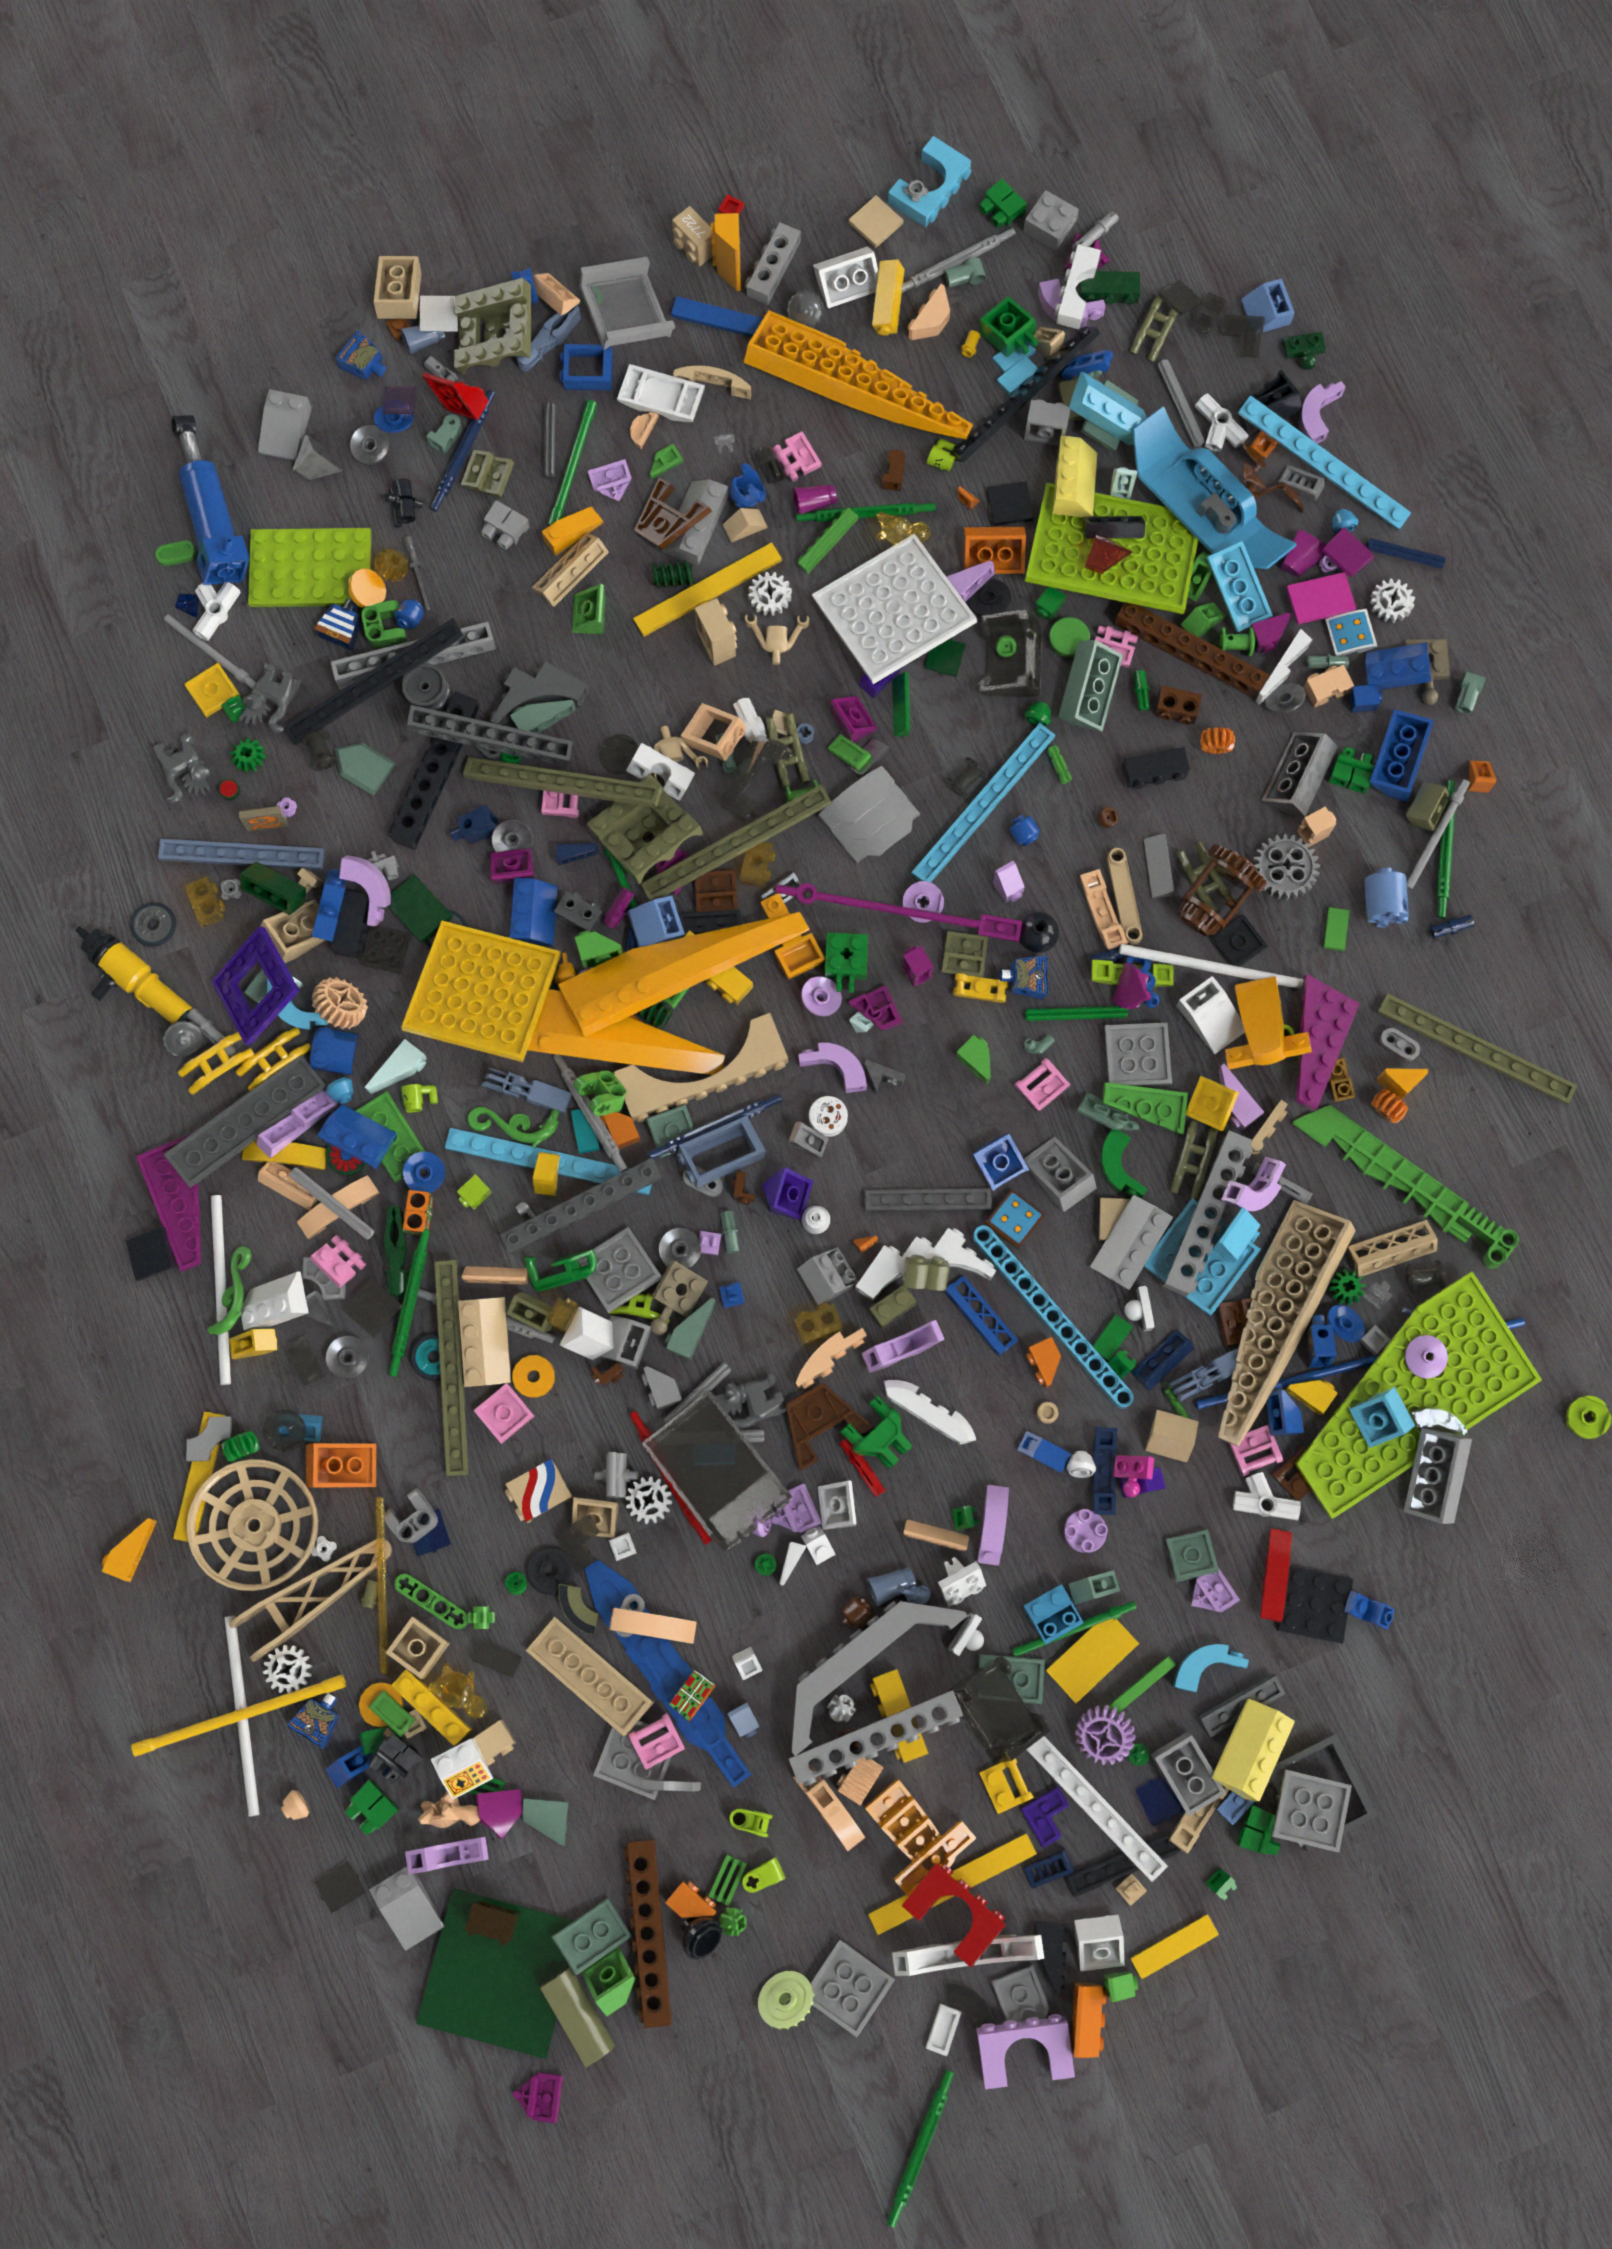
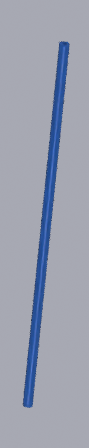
(1323, 1372)

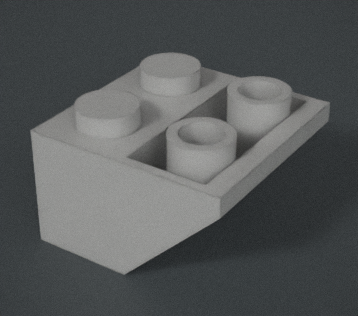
(827, 1275)
(629, 1341)

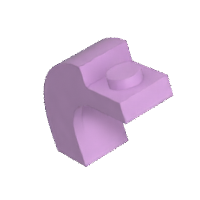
(1049, 296)
(1309, 417)
(372, 881)
(842, 1060)
(1260, 1191)
(993, 1525)
(446, 1855)

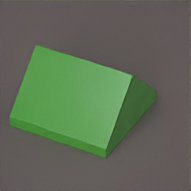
(589, 610)

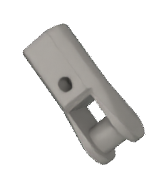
(438, 369)

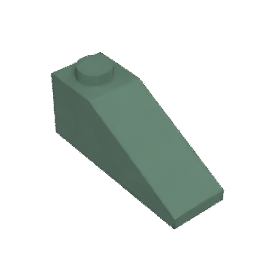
(541, 716)
(688, 1333)

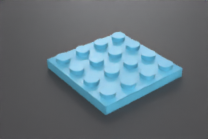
(1219, 1272)

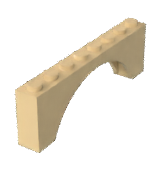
(759, 1054)

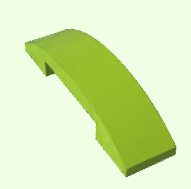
(1109, 973)

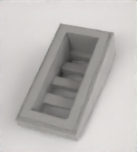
(1307, 491)

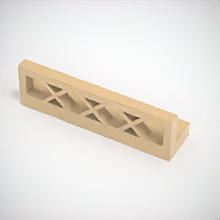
(571, 569)
(1396, 1251)

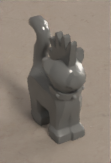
(276, 693)
(180, 763)
(754, 1396)

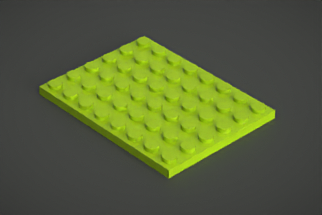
(1151, 576)

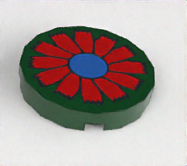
(342, 1163)

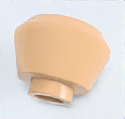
(295, 1806)

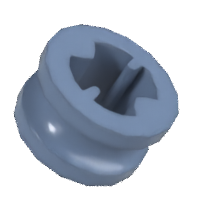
(805, 740)

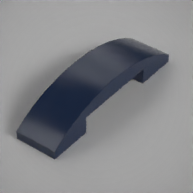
(1103, 1481)

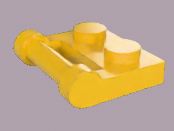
(999, 1789)

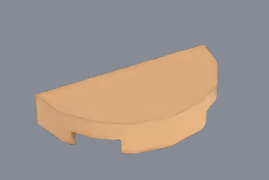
(641, 428)

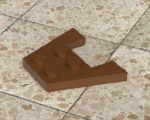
(664, 524)
(815, 1414)

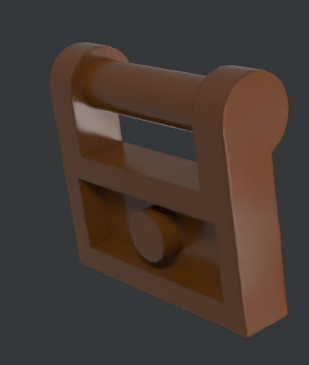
(1296, 1485)

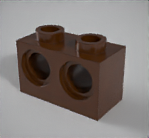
(1178, 699)

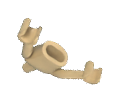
(776, 637)
(671, 748)

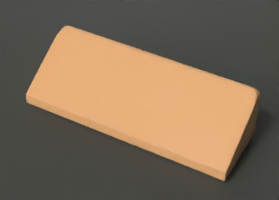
(554, 293)
(277, 1178)
(495, 1275)
(936, 1535)

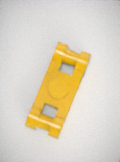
(980, 988)

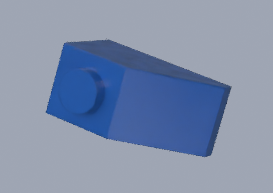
(1283, 1415)
(348, 1767)

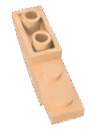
(821, 1360)
(832, 1812)

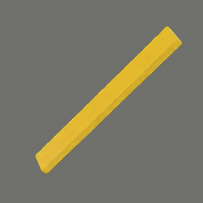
(707, 589)
(972, 1873)

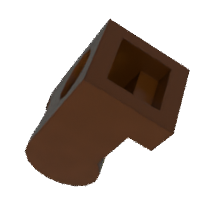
(895, 464)

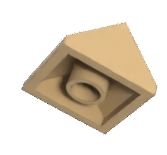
(1172, 1436)
(602, 1512)

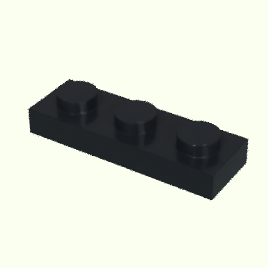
(709, 921)

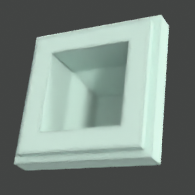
(861, 1023)

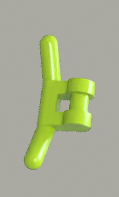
(637, 1311)

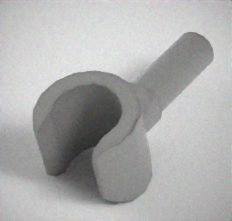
(523, 1208)

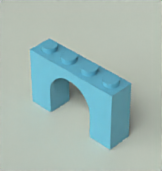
(953, 168)

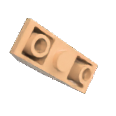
(931, 316)

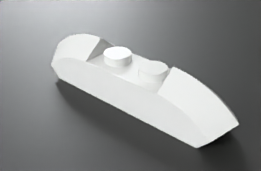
(905, 1396)

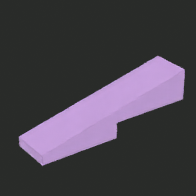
(300, 1120)

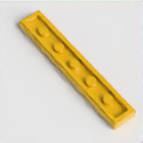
(198, 1474)

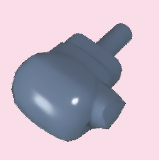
(917, 1594)

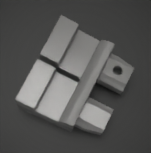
(505, 523)

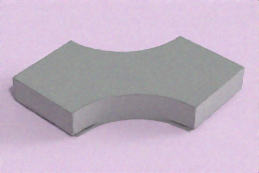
(328, 1288)
(216, 1431)
(671, 1785)

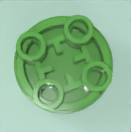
(1066, 635)

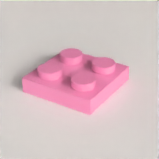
(504, 1413)

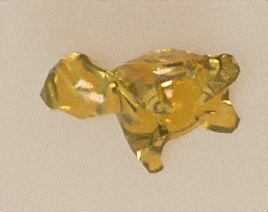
(898, 529)
(458, 1692)

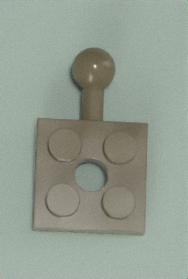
(1439, 667)
(666, 1294)

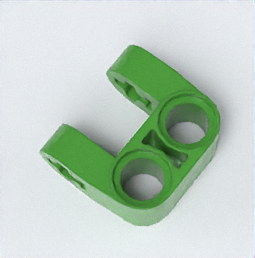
(387, 637)
(608, 1091)

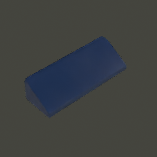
(1162, 1360)

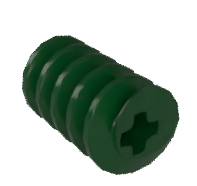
(672, 574)
(657, 1014)

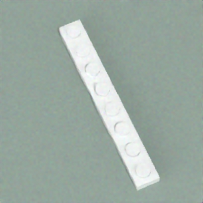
(1097, 1808)

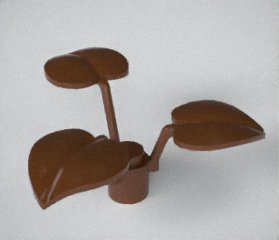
(1253, 479)

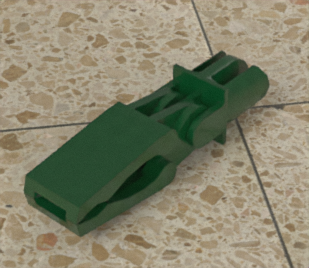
(396, 1256)

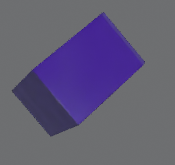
(1147, 1485)

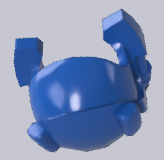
(747, 488)

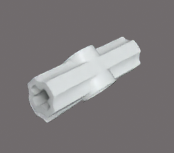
(1219, 431)
(211, 601)
(1261, 1492)

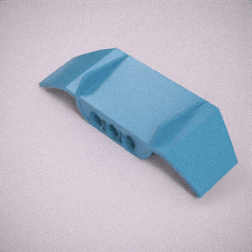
(1189, 477)

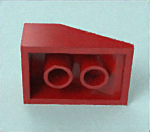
(458, 396)

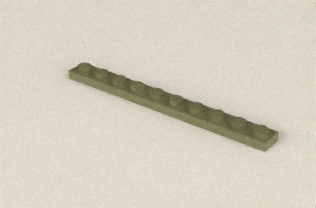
(562, 782)
(736, 843)
(1477, 1049)
(451, 1368)

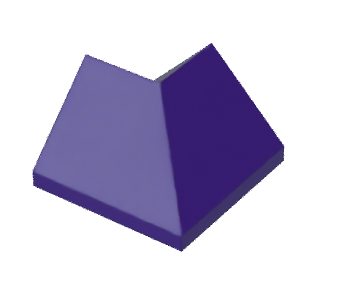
(787, 1193)

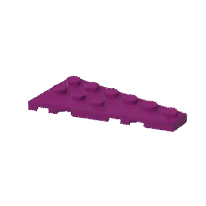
(1327, 1020)
(175, 1203)

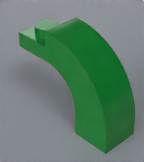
(1112, 1168)

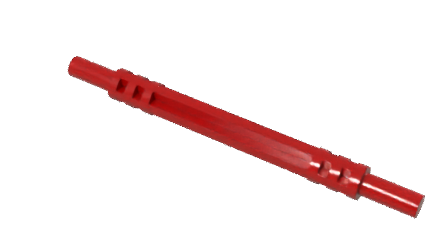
(644, 1434)

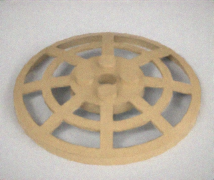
(239, 1523)

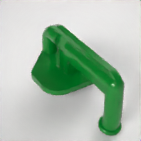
(572, 1273)

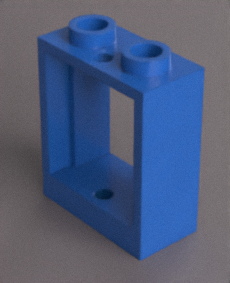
(586, 382)

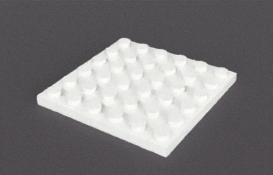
(894, 608)

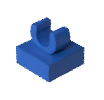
(732, 1295)

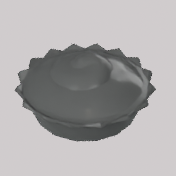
(805, 308)
(182, 1038)

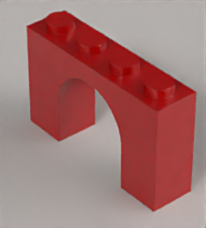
(985, 1924)

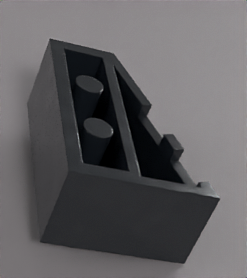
(1278, 396)

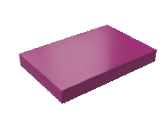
(1320, 598)

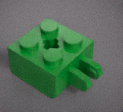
(1009, 327)
(839, 968)

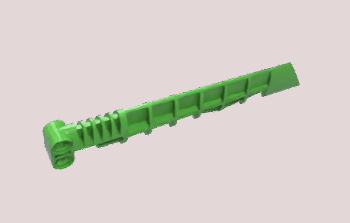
(1388, 1166)

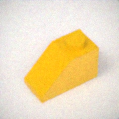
(253, 1343)
(1313, 1394)

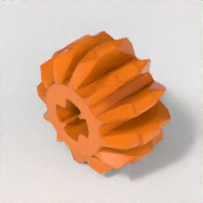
(1217, 740)
(1389, 1106)

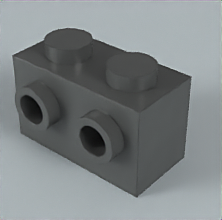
(579, 913)

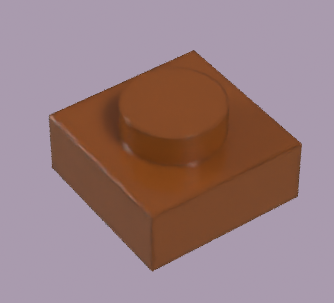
(395, 325)

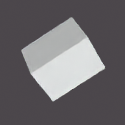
(589, 1335)
(837, 1505)

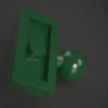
(1305, 346)

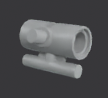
(616, 1475)

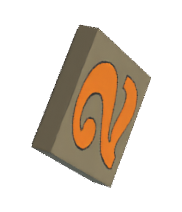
(263, 818)

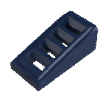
(572, 852)
(1046, 1861)

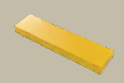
(1174, 1946)

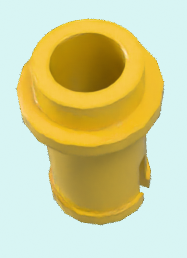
(968, 348)

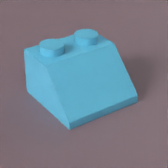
(1237, 1236)
(1382, 1417)

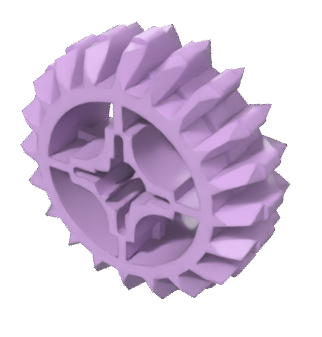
(1113, 1738)

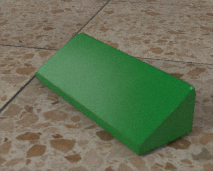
(901, 705)

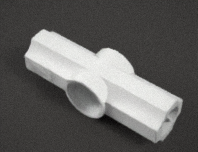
(747, 714)

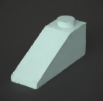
(1122, 482)
(399, 1066)

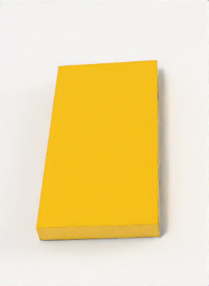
(1091, 1658)

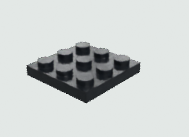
(1316, 1605)

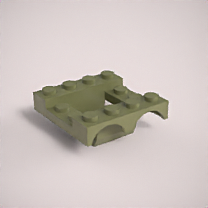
(504, 309)
(625, 826)

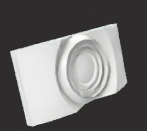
(660, 394)

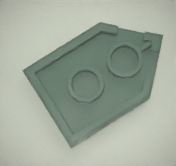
(363, 766)
(1094, 1109)

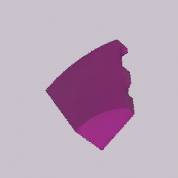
(1304, 555)
(616, 911)
(878, 1008)

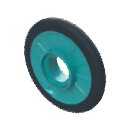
(420, 1360)

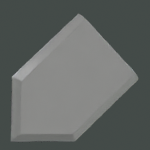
(1021, 1995)

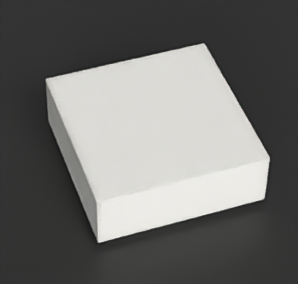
(622, 1546)

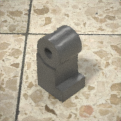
(1218, 513)

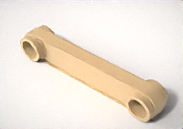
(1124, 895)

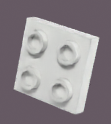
(961, 1581)

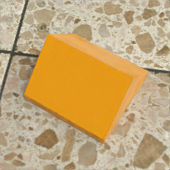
(1401, 1080)

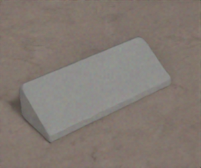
(1158, 866)

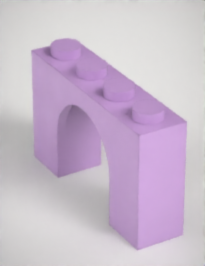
(996, 2039)

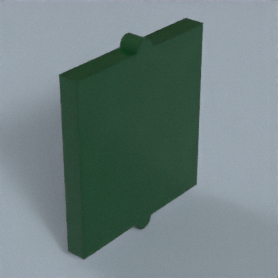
(946, 657)

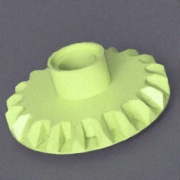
(777, 1992)

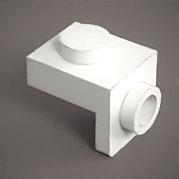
(818, 1544)

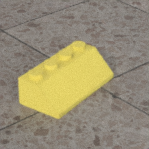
(1074, 478)
(1253, 1750)

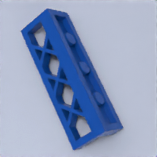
(974, 1319)

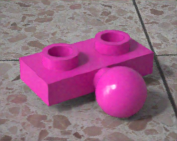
(1133, 1468)

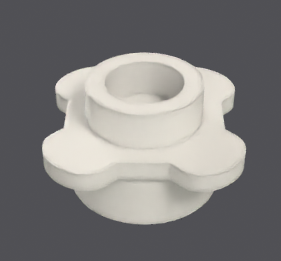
(330, 1547)

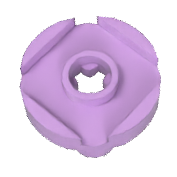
(921, 889)

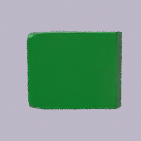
(369, 1739)

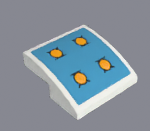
(1351, 632)

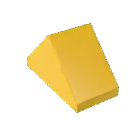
(546, 1174)

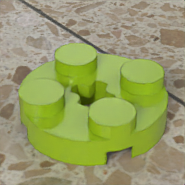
(1598, 1411)

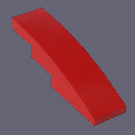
(1276, 1575)

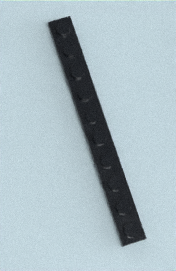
(1024, 394)
(375, 681)

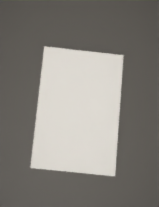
(438, 313)

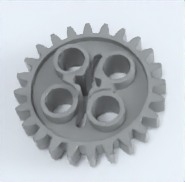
(1284, 848)

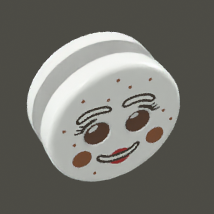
(828, 1116)

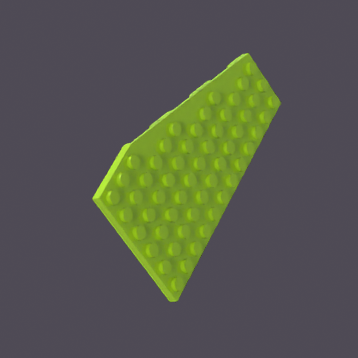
(1480, 1377)

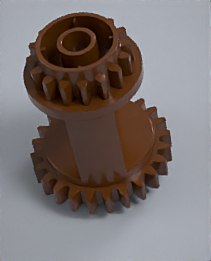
(1234, 869)

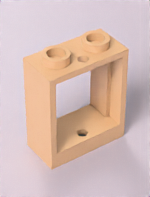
(700, 723)

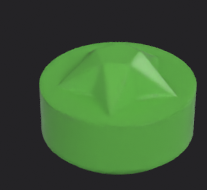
(1006, 646)

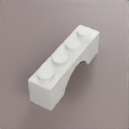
(1084, 266)

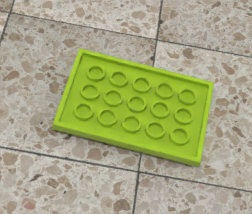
(305, 565)

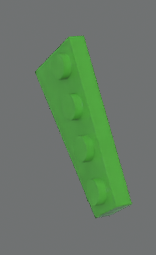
(1153, 1105)

